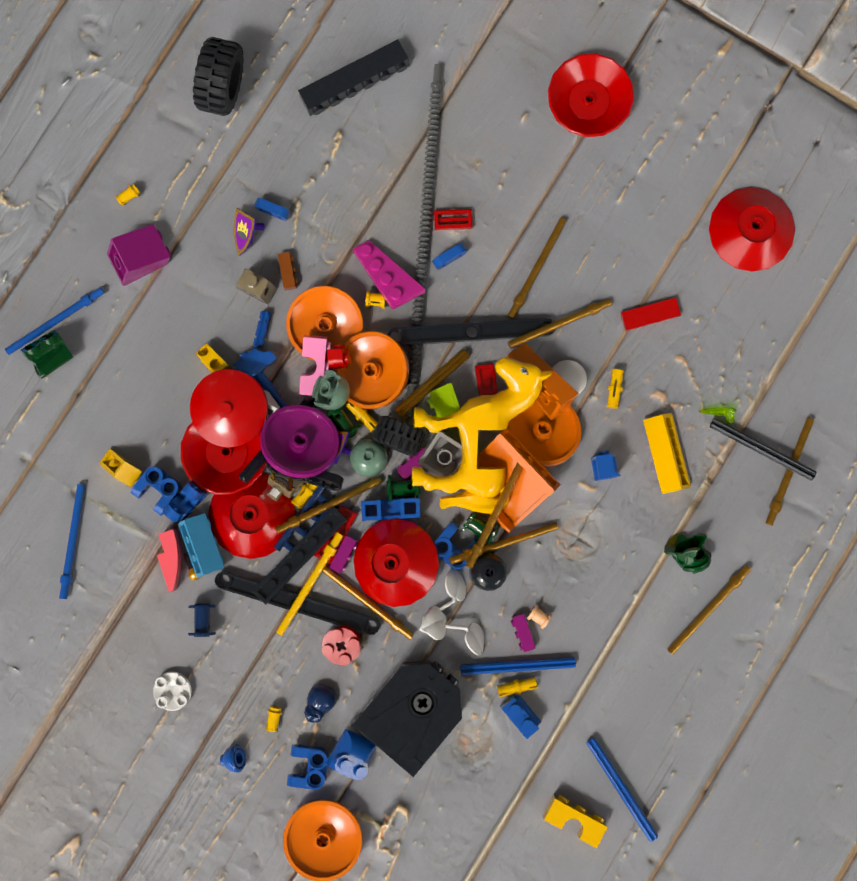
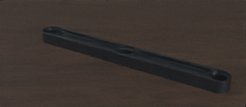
(458, 332)
(310, 607)

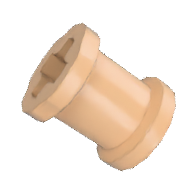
(539, 616)

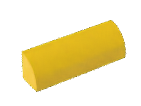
(667, 453)

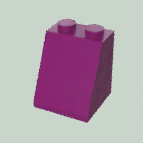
(138, 254)

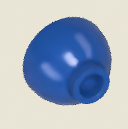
(234, 758)

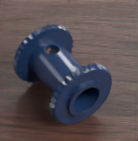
(202, 620)

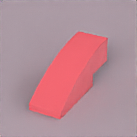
(171, 558)

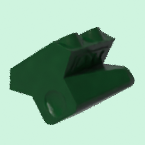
(47, 353)

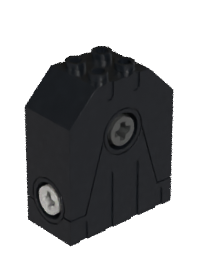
(402, 725)

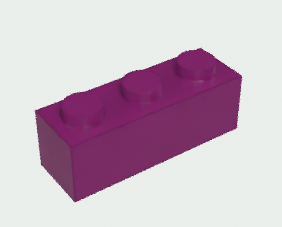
(405, 470)
(343, 554)
(523, 632)

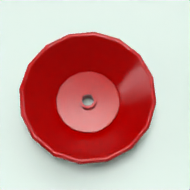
(593, 78)
(739, 241)
(211, 468)
(252, 536)
(413, 557)

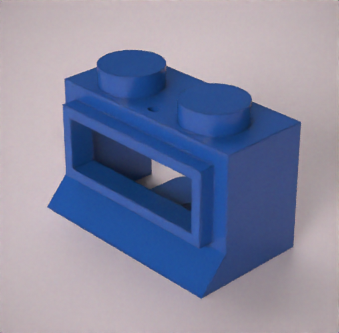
(604, 466)
(521, 715)

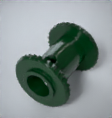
(344, 423)
(399, 487)
(477, 525)

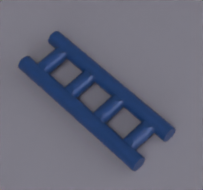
(317, 495)

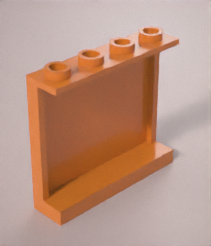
(532, 484)

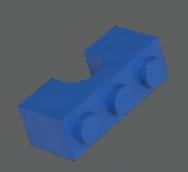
(388, 510)

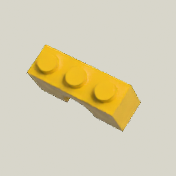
(560, 811)

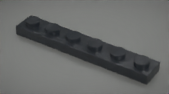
(299, 555)

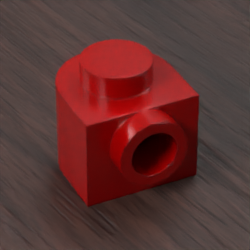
(338, 357)

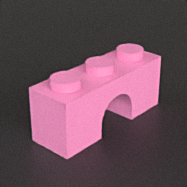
(316, 348)

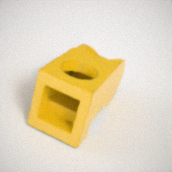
(211, 359)

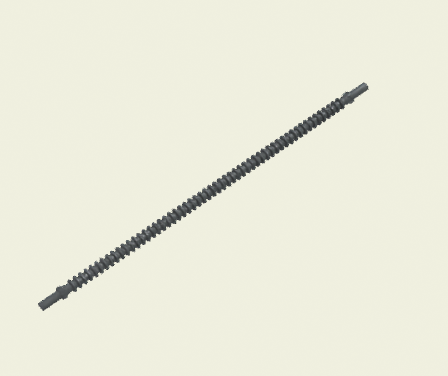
(436, 85)

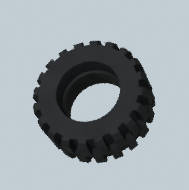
(218, 76)

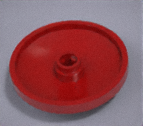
(228, 408)

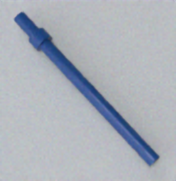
(86, 300)
(66, 578)

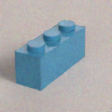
(201, 545)

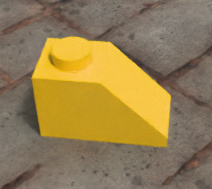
(120, 468)

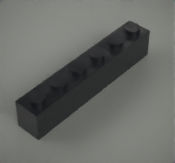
(354, 77)

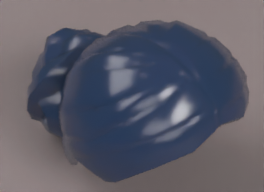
(319, 702)

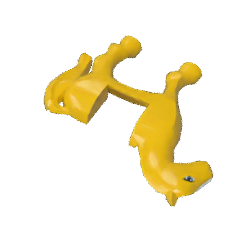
(480, 413)

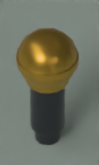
(191, 574)

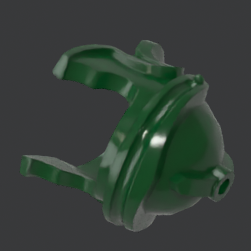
(689, 552)

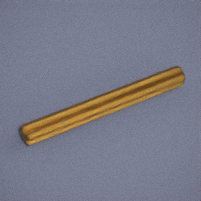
(432, 383)

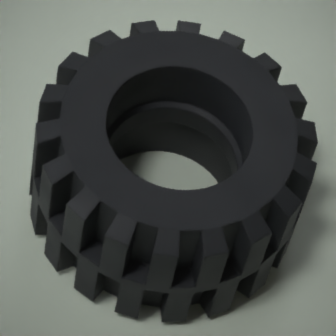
(398, 435)

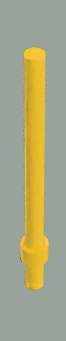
(329, 551)

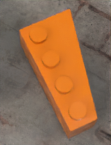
(555, 393)

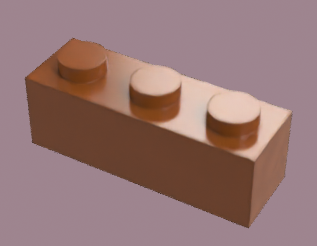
(287, 271)

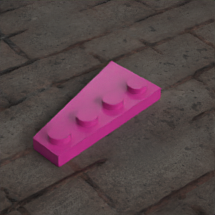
(389, 278)

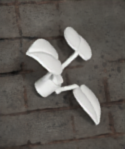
(434, 620)

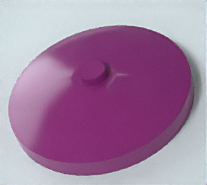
(299, 441)

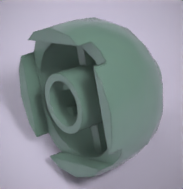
(331, 391)
(368, 458)

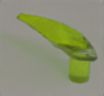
(728, 411)

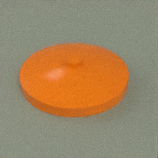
(325, 313)
(376, 370)
(546, 439)
(322, 840)

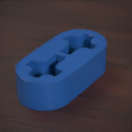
(272, 209)
(449, 256)

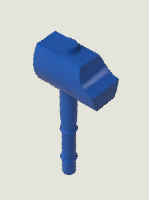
(254, 364)

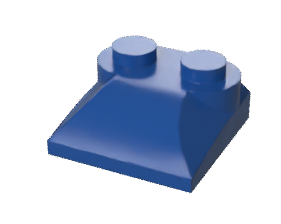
(351, 755)

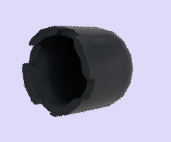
(478, 573)

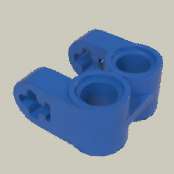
(160, 485)
(185, 502)
(452, 548)
(313, 767)

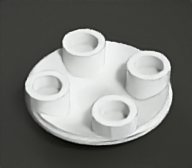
(572, 373)
(172, 691)

